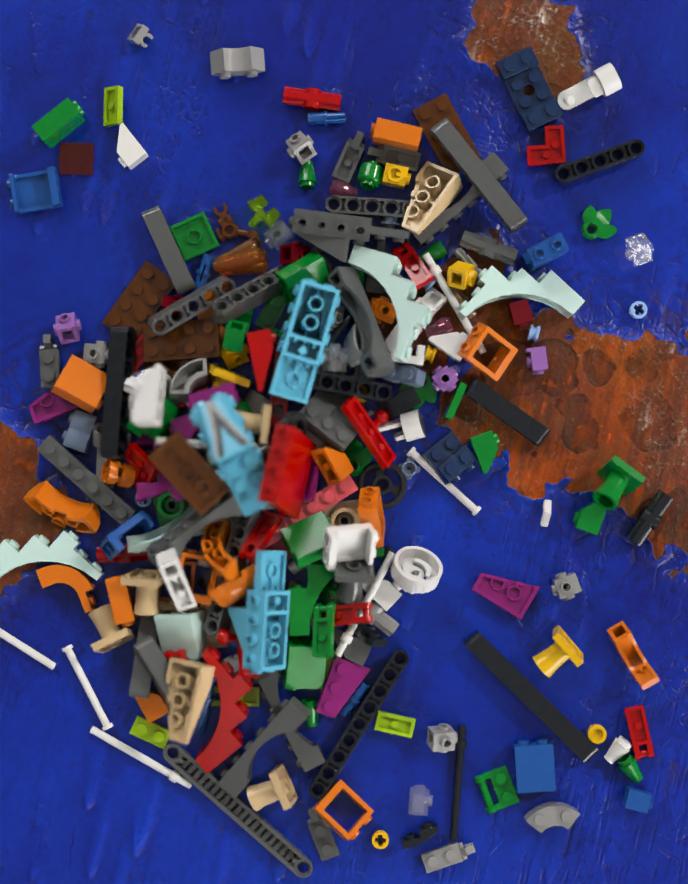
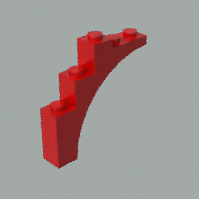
(233, 711)

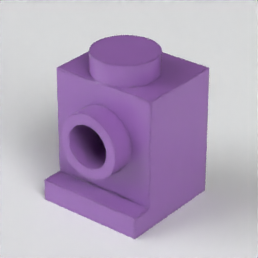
(537, 360)

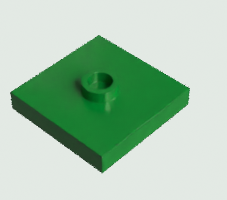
(194, 236)

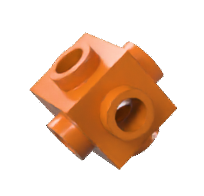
(383, 310)

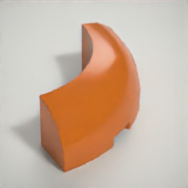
(62, 509)
(213, 545)
(233, 591)

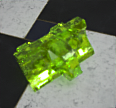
(256, 206)

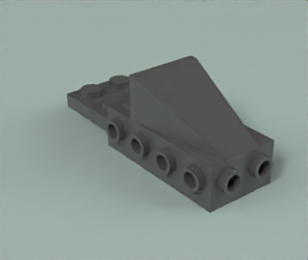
(336, 240)

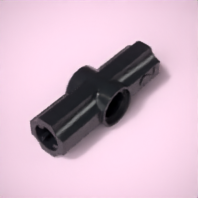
(649, 518)

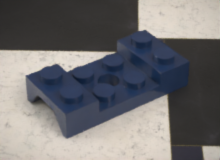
(522, 71)

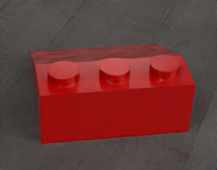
(262, 351)

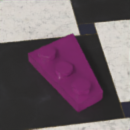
(50, 407)
(506, 594)
(339, 685)

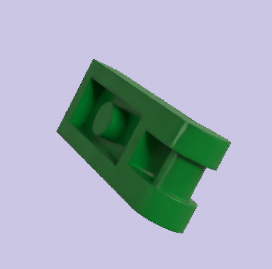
(323, 631)

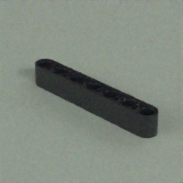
(116, 399)

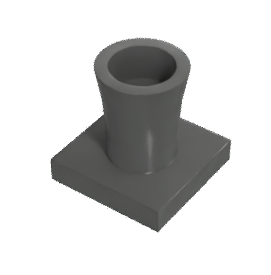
(351, 578)

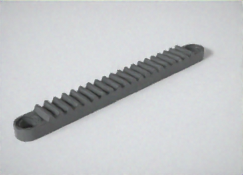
(239, 811)

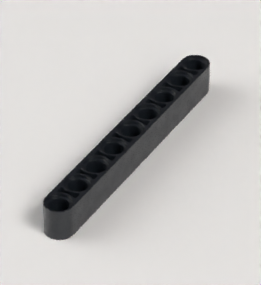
(531, 697)
(357, 733)

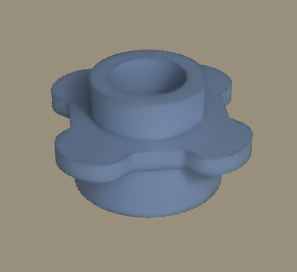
(390, 222)
(414, 468)

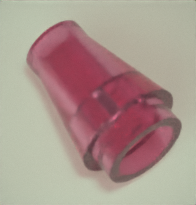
(342, 188)
(440, 326)

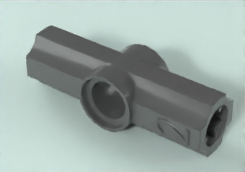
(488, 248)

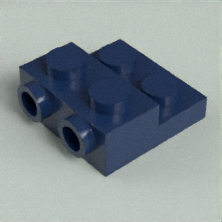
(450, 458)

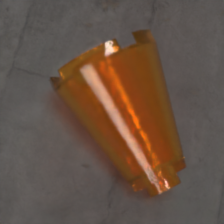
(243, 259)

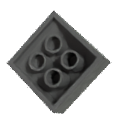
(328, 420)

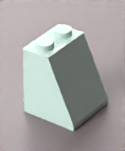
(182, 631)

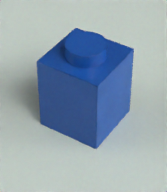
(637, 799)

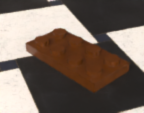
(430, 115)
(140, 299)
(185, 342)
(188, 472)

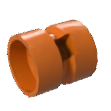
(119, 473)

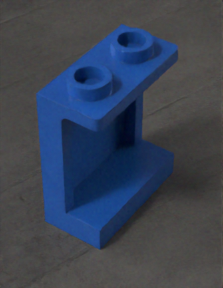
(35, 191)
(545, 252)
(111, 544)
(534, 766)

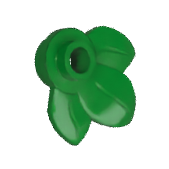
(599, 222)
(424, 393)
(358, 455)

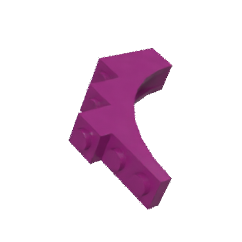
(185, 425)

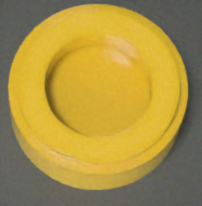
(596, 733)

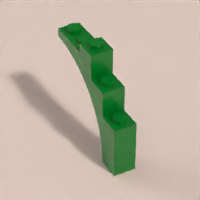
(303, 599)

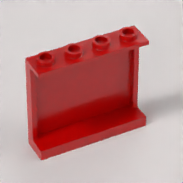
(287, 470)

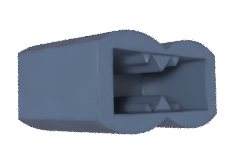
(406, 375)
(80, 431)

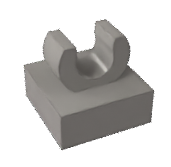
(138, 34)

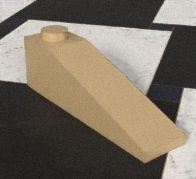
(432, 194)
(188, 690)

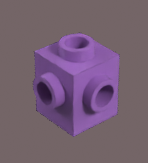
(67, 328)
(442, 386)

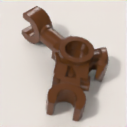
(229, 228)

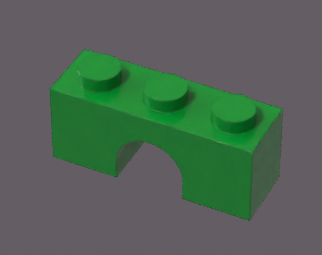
(236, 331)

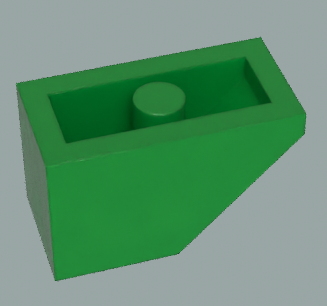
(485, 449)
(589, 518)

